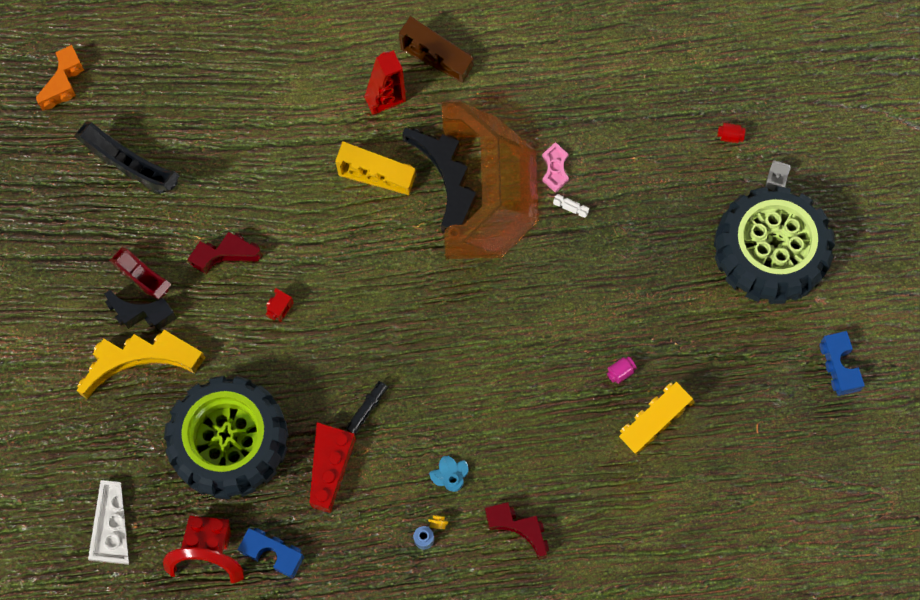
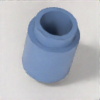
(426, 543)

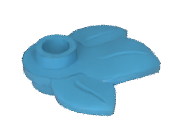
(448, 471)

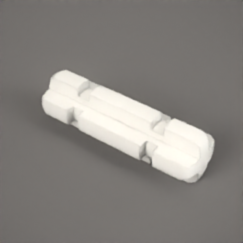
(571, 205)

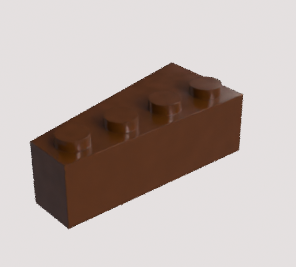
(435, 50)

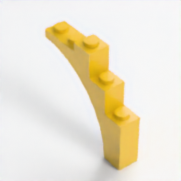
(136, 351)

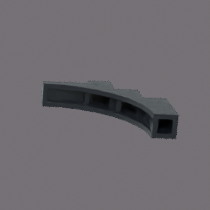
(442, 154)
(135, 167)

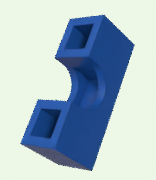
(844, 379)
(256, 543)

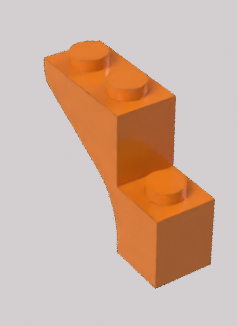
(59, 87)

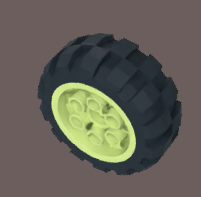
(746, 265)

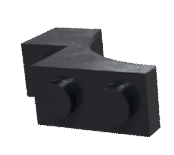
(155, 313)

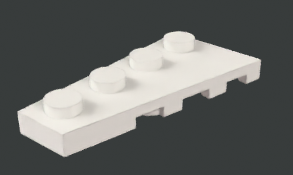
(109, 529)

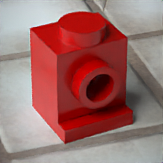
(278, 305)

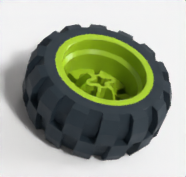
(215, 401)

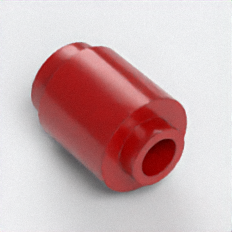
(731, 133)

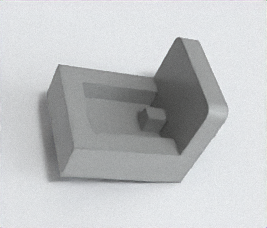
(777, 175)

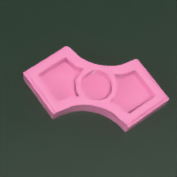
(555, 176)

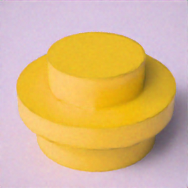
(438, 522)

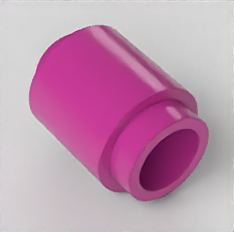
(621, 370)

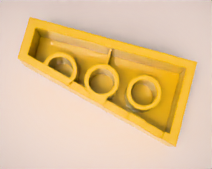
(374, 169)
(656, 417)

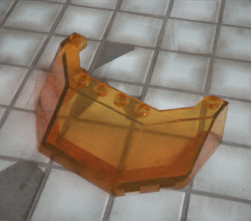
(507, 186)

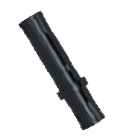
(368, 405)

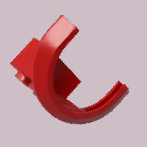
(205, 540)

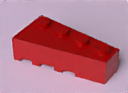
(386, 84)
(329, 465)

